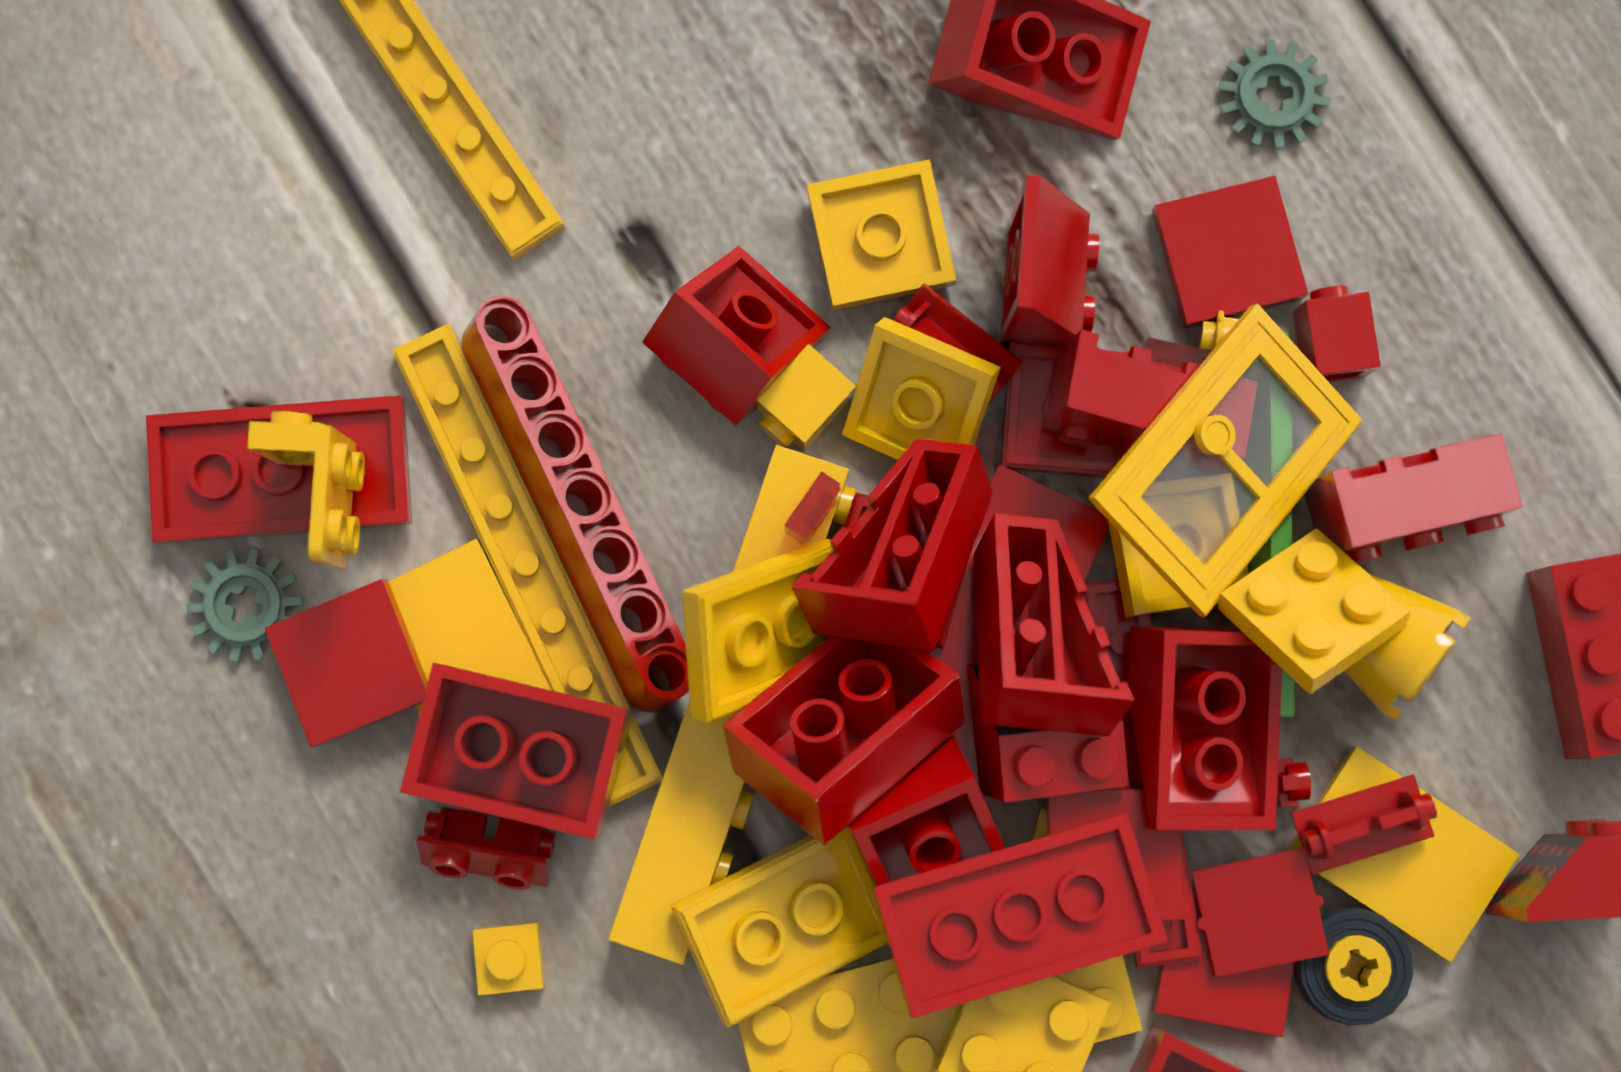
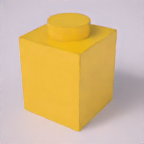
(804, 400)

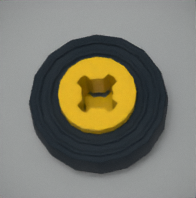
(1332, 981)

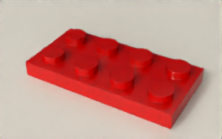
(217, 488)
(1019, 915)

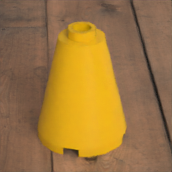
(1409, 657)

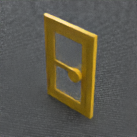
(1226, 460)

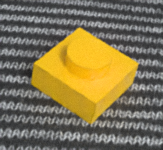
(508, 958)

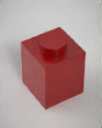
(1338, 333)

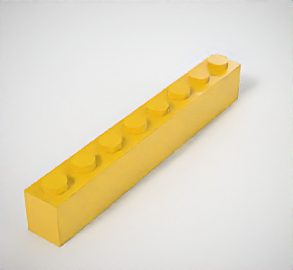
(699, 789)

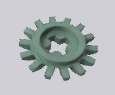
(1289, 76)
(236, 579)

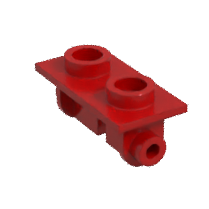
(941, 320)
(1364, 823)
(457, 846)

